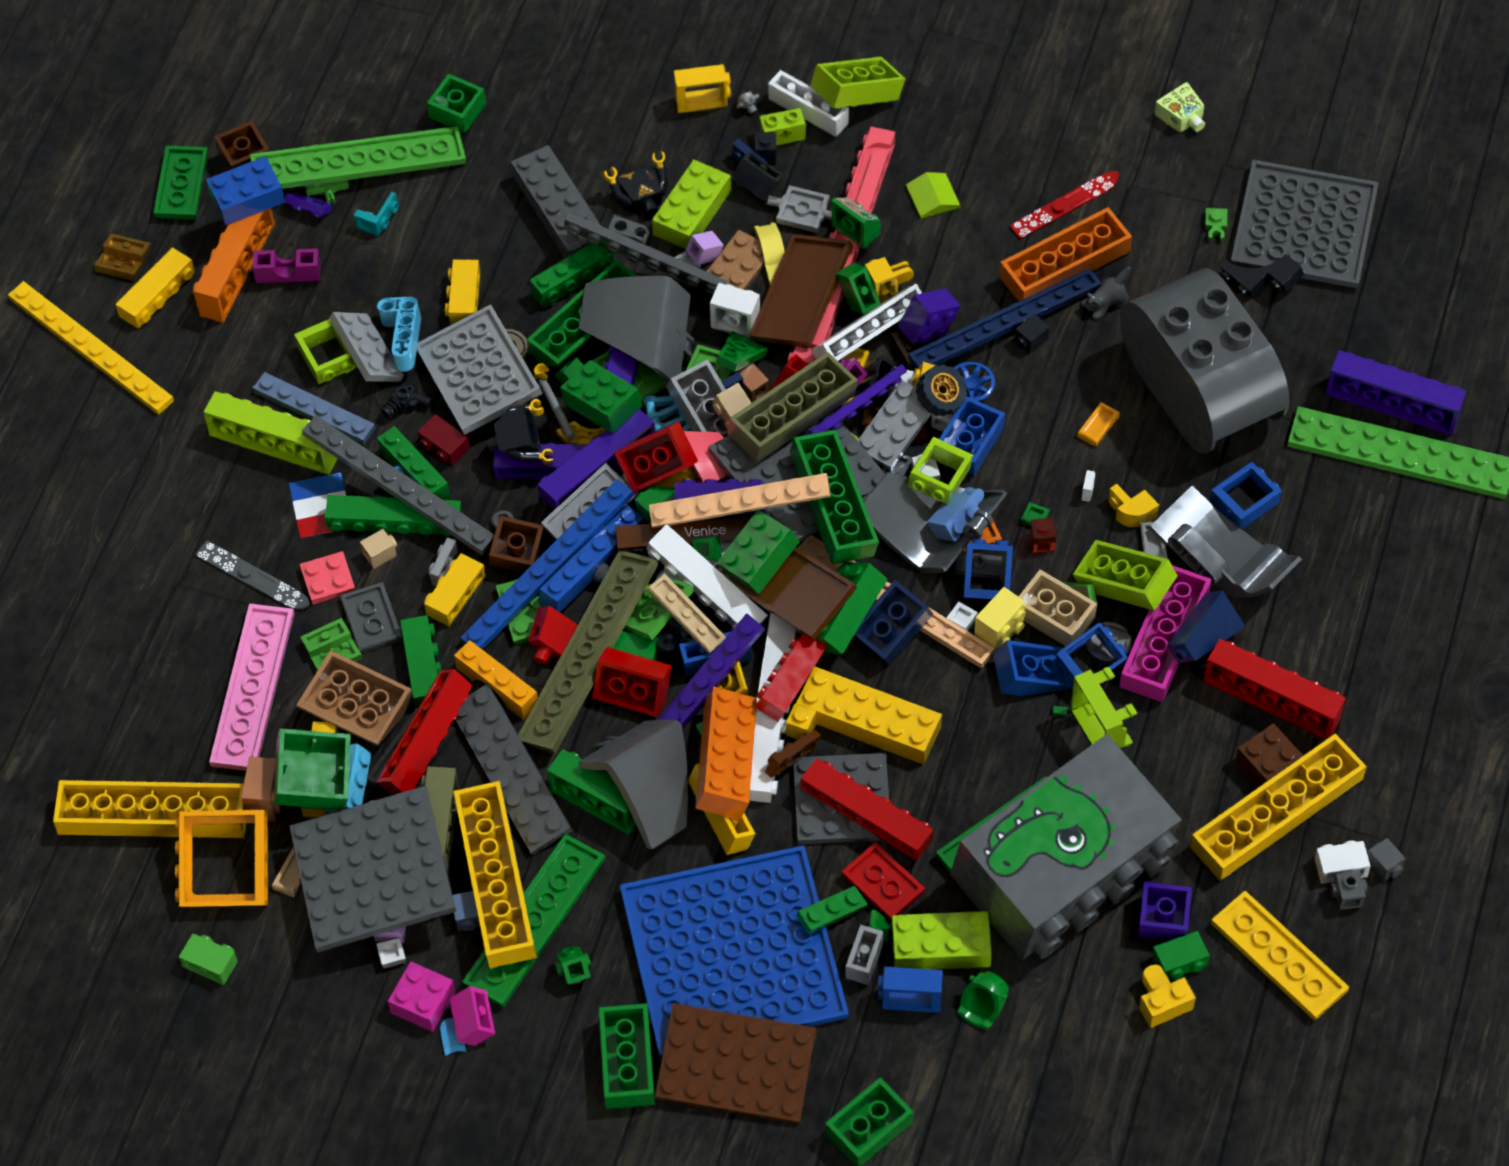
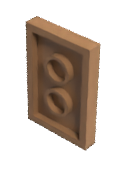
(739, 261)

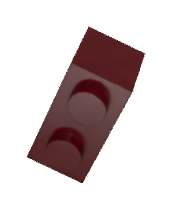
(443, 440)

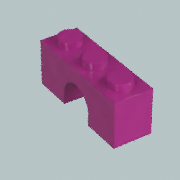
(272, 269)

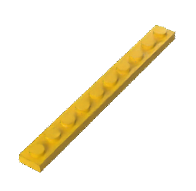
(91, 348)

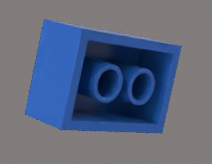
(245, 190)
(974, 430)

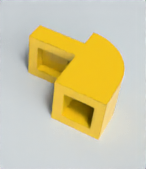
(1132, 510)

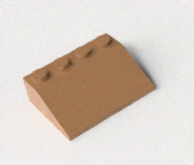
(355, 698)

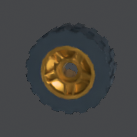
(948, 382)

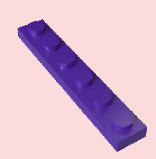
(862, 400)
(714, 670)

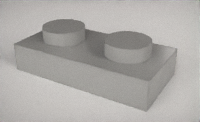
(445, 555)

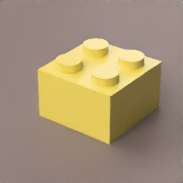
(1000, 618)

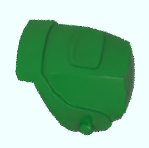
(983, 999)

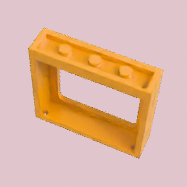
(184, 849)

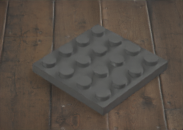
(822, 824)

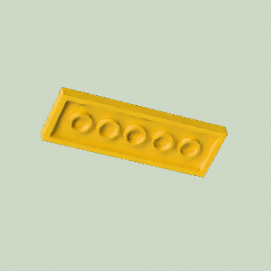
(1280, 955)

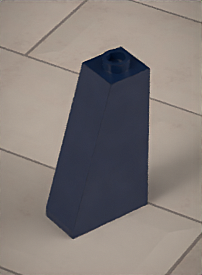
(1208, 622)

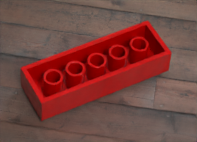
(1274, 689)

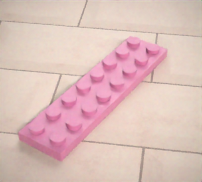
(252, 686)

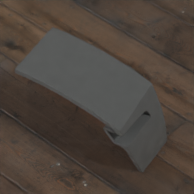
(1220, 548)

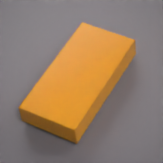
(1098, 424)

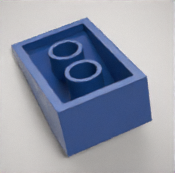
(1029, 669)

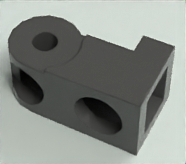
(629, 229)

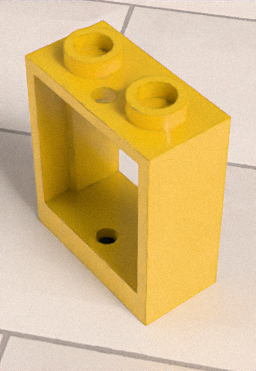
(703, 98)

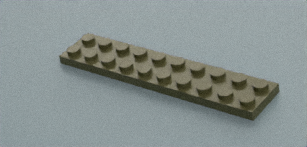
(577, 666)

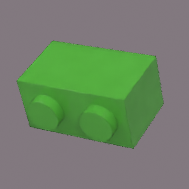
(208, 958)

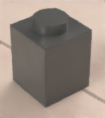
(1386, 859)

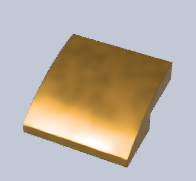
(122, 257)

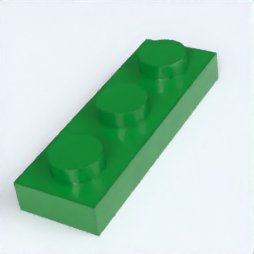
(831, 910)

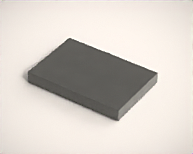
(371, 618)

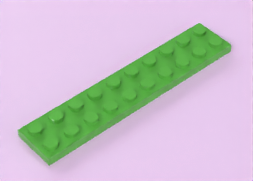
(366, 157)
(1400, 452)

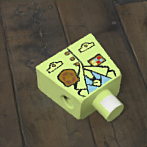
(1181, 109)

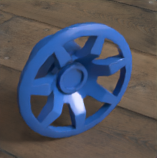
(973, 383)

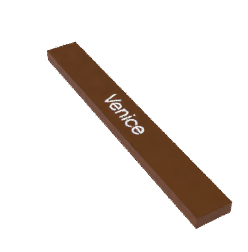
(640, 535)

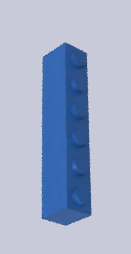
(582, 566)

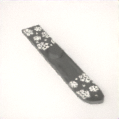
(252, 576)

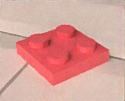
(327, 577)

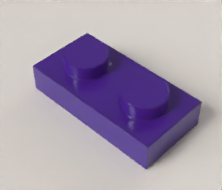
(301, 202)

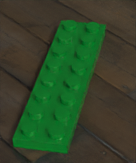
(547, 904)

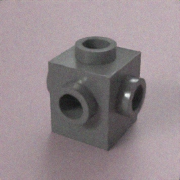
(1349, 889)

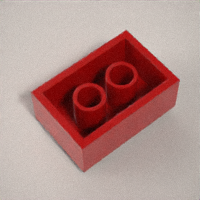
(656, 456)
(631, 681)

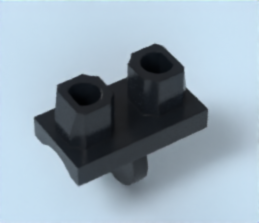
(670, 641)

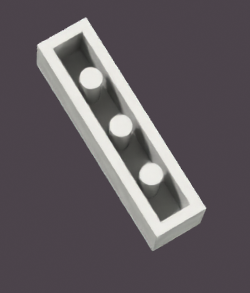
(815, 109)

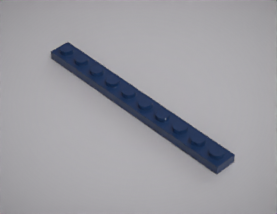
(1005, 320)

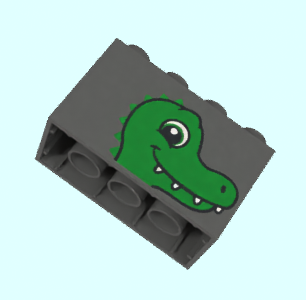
(1066, 849)

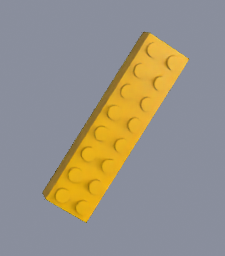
(1277, 807)
(143, 808)
(495, 874)

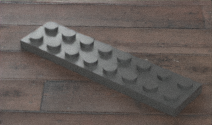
(637, 251)
(508, 761)

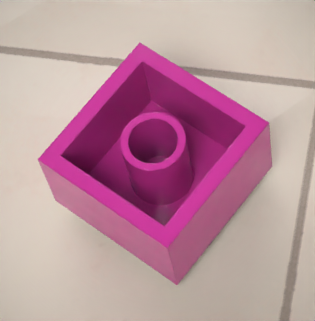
(421, 996)

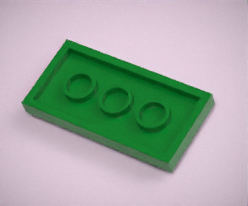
(181, 182)

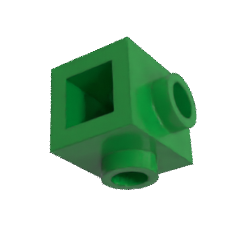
(573, 965)

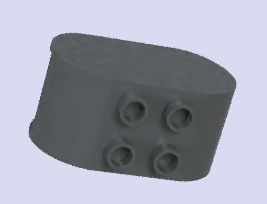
(1204, 358)

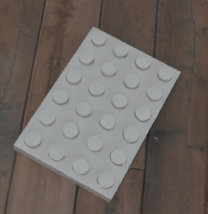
(478, 369)

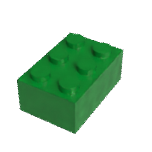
(601, 396)
(758, 552)
(869, 1122)

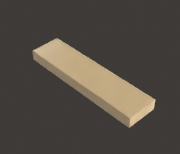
(686, 613)

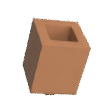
(754, 382)

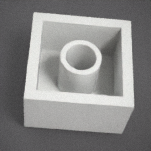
(734, 309)

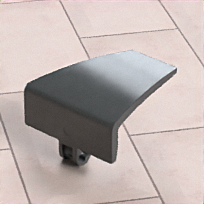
(642, 319)
(902, 517)
(650, 774)

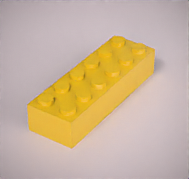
(871, 715)

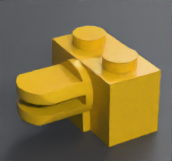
(887, 278)
(1164, 998)

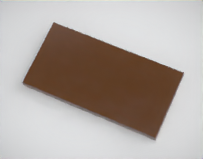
(800, 291)
(802, 593)

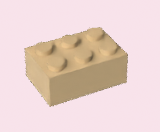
(1057, 608)

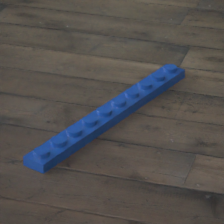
(548, 564)

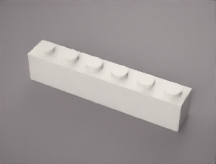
(867, 326)
(708, 583)

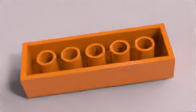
(1066, 254)
(231, 264)
(726, 753)

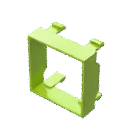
(1088, 689)

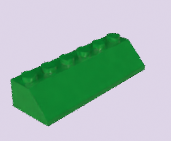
(561, 333)

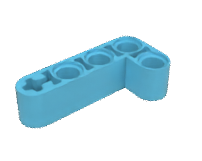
(405, 316)

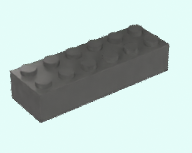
(552, 196)

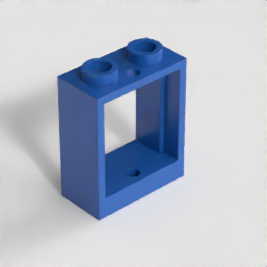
(1232, 510)
(981, 545)
(1105, 636)
(911, 989)

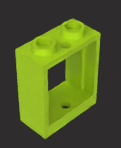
(317, 335)
(947, 455)

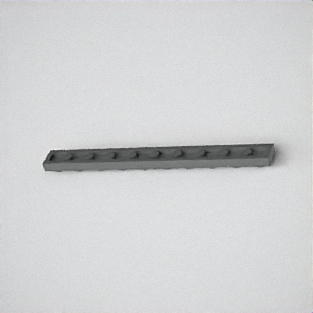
(398, 484)

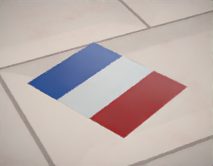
(310, 502)

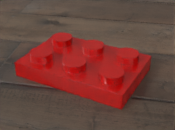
(883, 881)

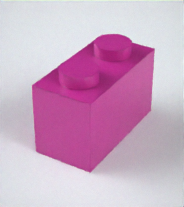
(472, 1016)

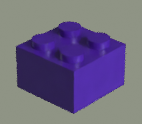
(929, 316)
(1164, 911)

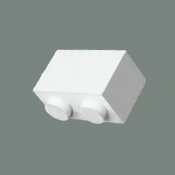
(1338, 858)

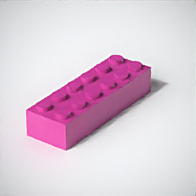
(1150, 662)

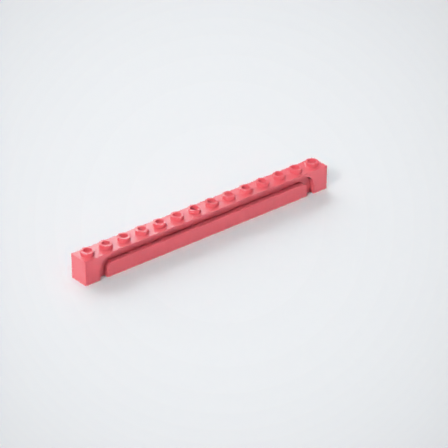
(864, 189)

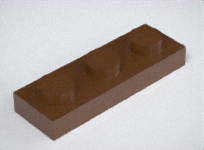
(792, 753)

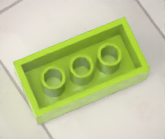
(857, 82)
(691, 204)
(1126, 574)
(941, 940)

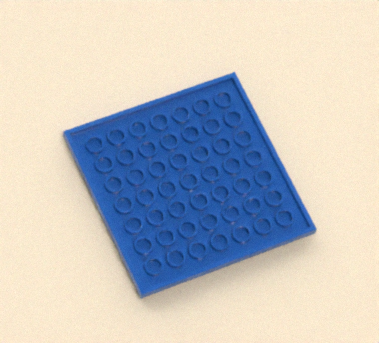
(733, 942)

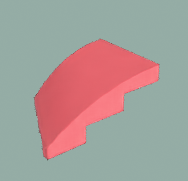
(706, 466)

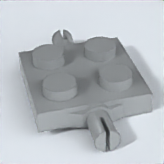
(802, 208)

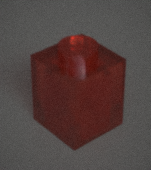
(1043, 535)

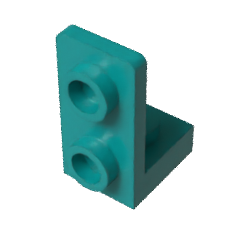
(375, 224)

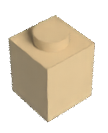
(378, 548)

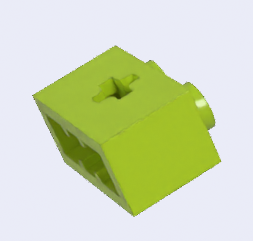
(787, 125)

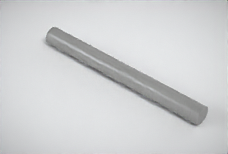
(557, 409)

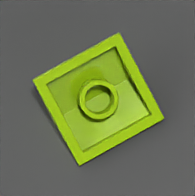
(932, 194)

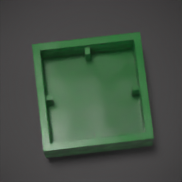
(312, 769)

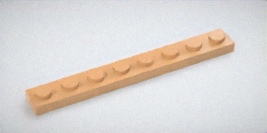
(740, 500)

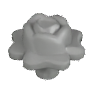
(747, 101)

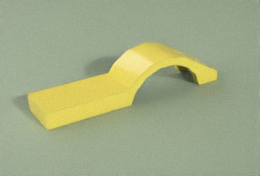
(771, 247)

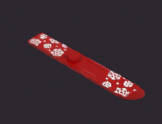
(1064, 204)

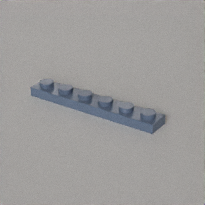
(310, 405)

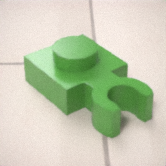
(1216, 223)

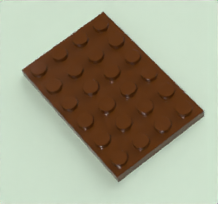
(735, 1063)

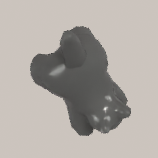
(1111, 292)

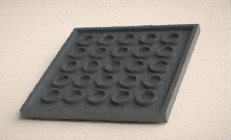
(1310, 217)
(780, 467)
(372, 869)

